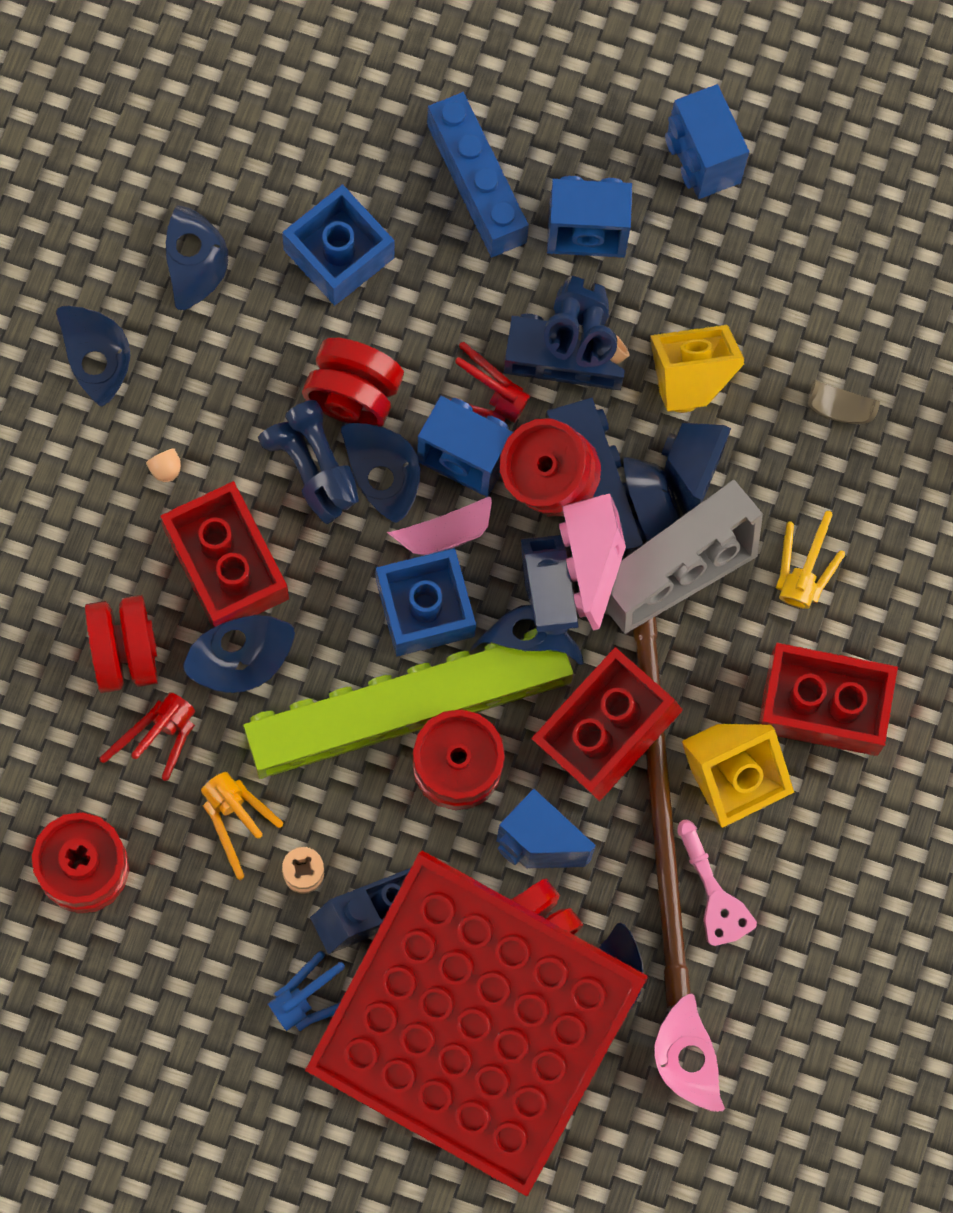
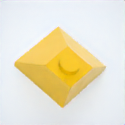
(694, 365)
(738, 769)

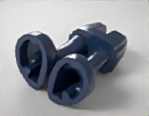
(581, 307)
(324, 491)

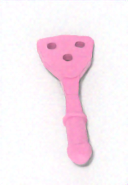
(717, 898)

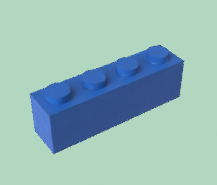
(477, 174)

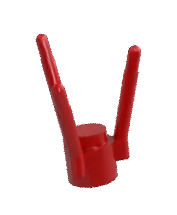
(508, 397)
(168, 716)

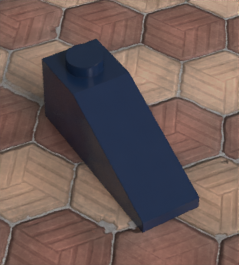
(531, 358)

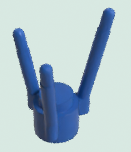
(292, 1005)

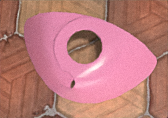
(447, 530)
(684, 1029)

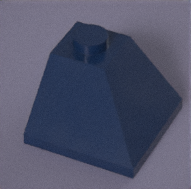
(693, 460)

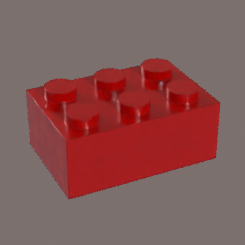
(224, 556)
(828, 699)
(607, 724)

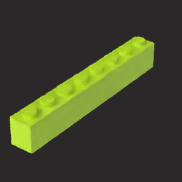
(400, 704)

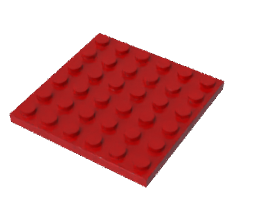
(475, 1023)

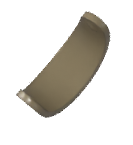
(841, 404)

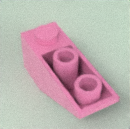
(597, 551)

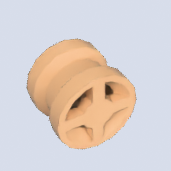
(300, 877)

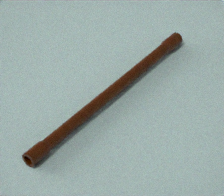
(675, 971)

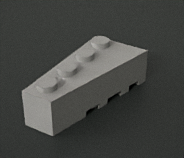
(686, 557)

